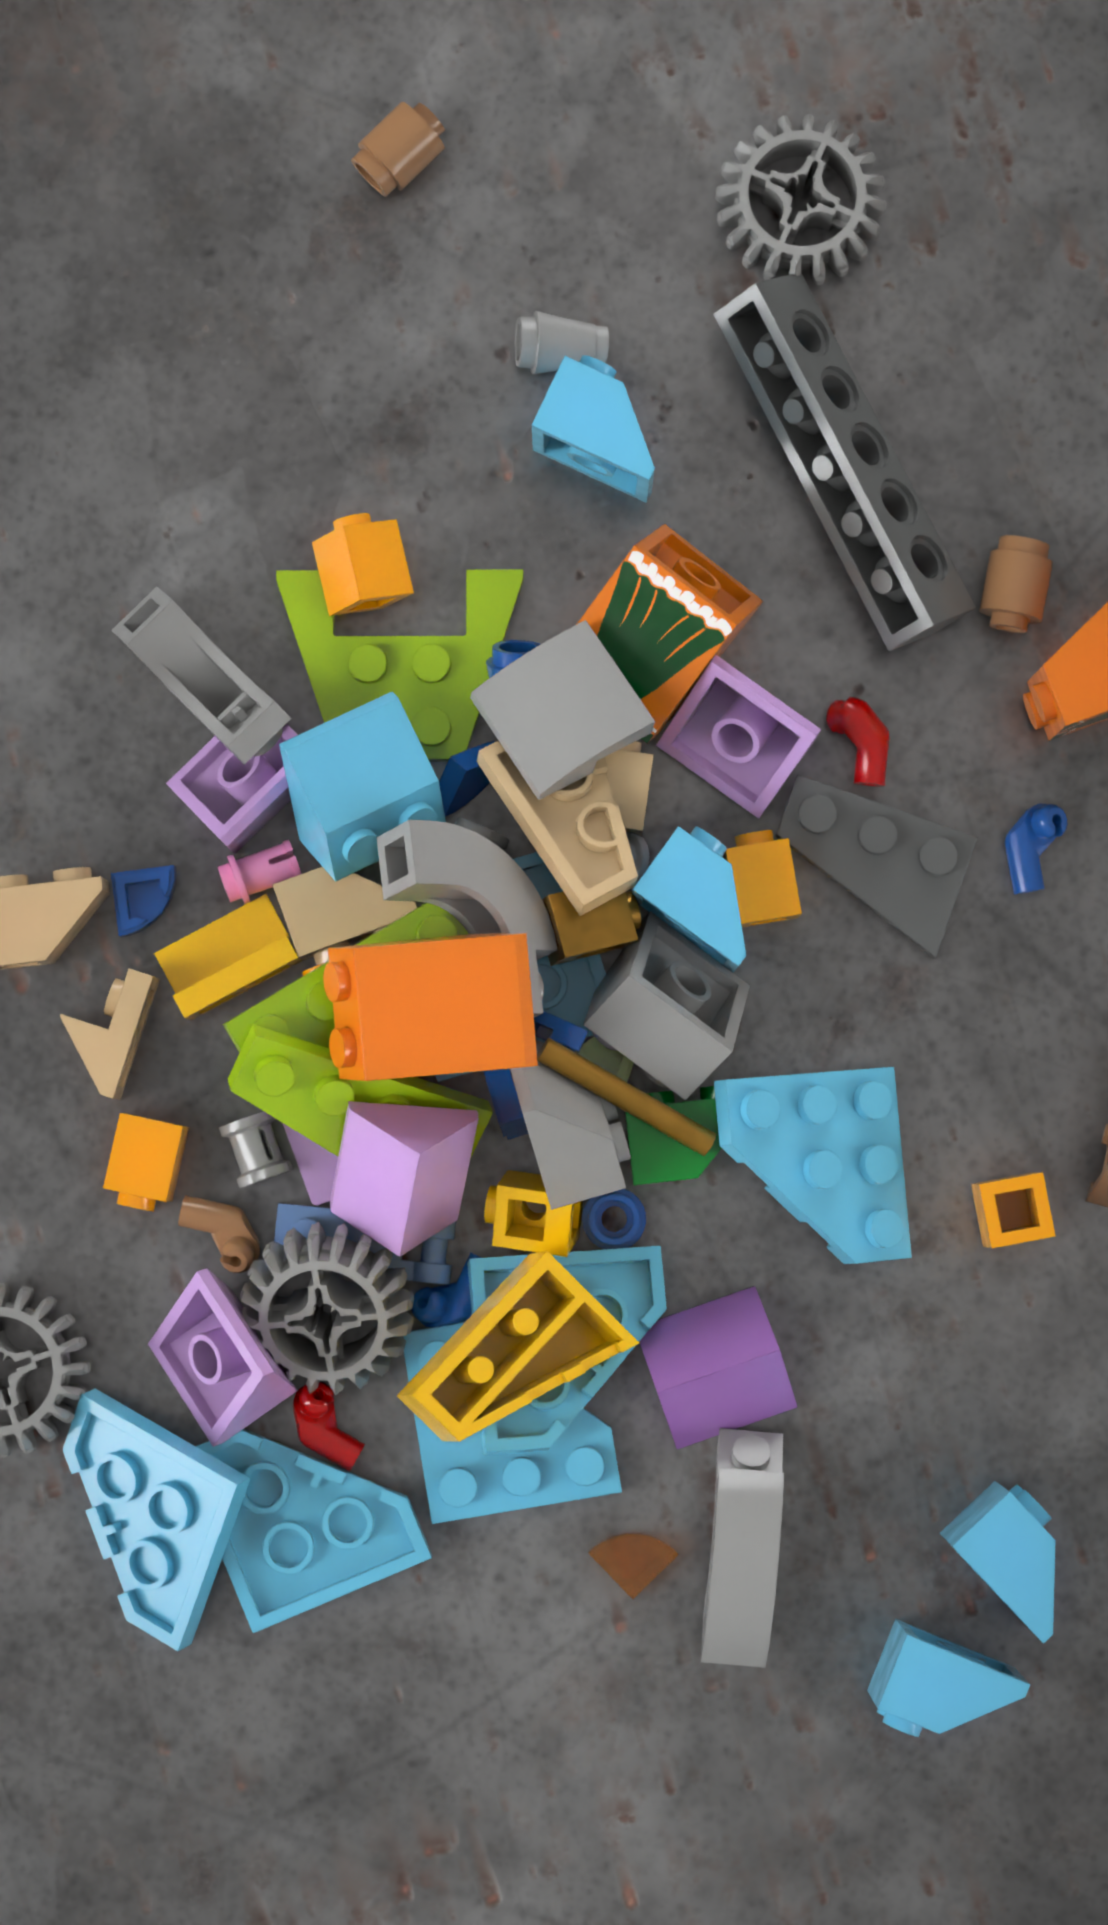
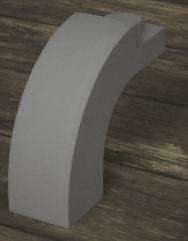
(202, 676)
(470, 881)
(744, 1548)

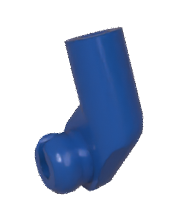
(1027, 842)
(445, 1303)

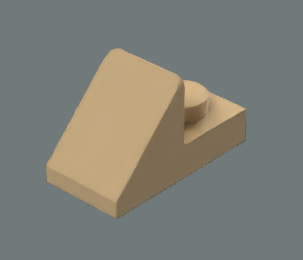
(111, 1051)

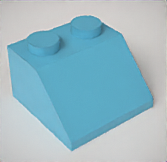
(593, 427)
(357, 783)
(696, 894)
(1011, 1551)
(938, 1682)

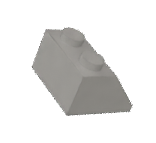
(668, 1008)
(570, 1135)

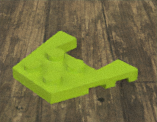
(425, 672)

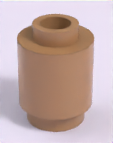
(399, 147)
(1016, 583)

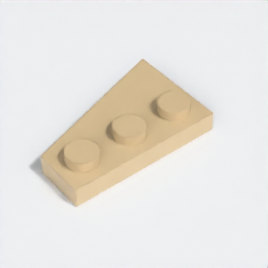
(572, 829)

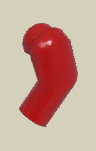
(867, 733)
(318, 1427)

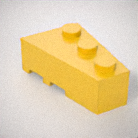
(514, 1348)

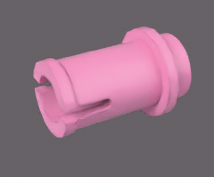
(258, 871)

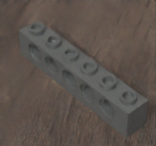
(844, 460)

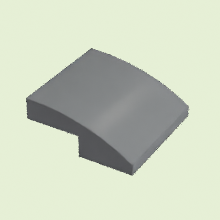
(562, 709)

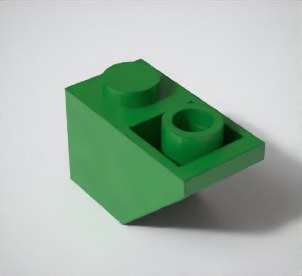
(663, 1159)

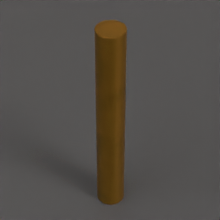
(626, 1097)

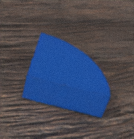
(462, 779)
(142, 897)
(559, 1030)
(506, 1103)

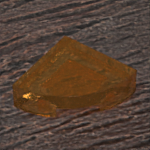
(633, 1559)

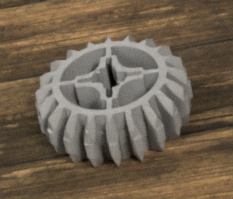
(820, 151)
(375, 1297)
(55, 1352)

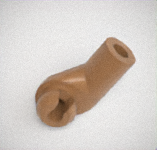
(228, 1228)

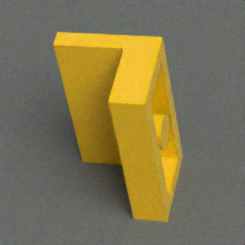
(227, 957)

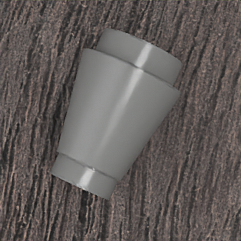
(547, 338)

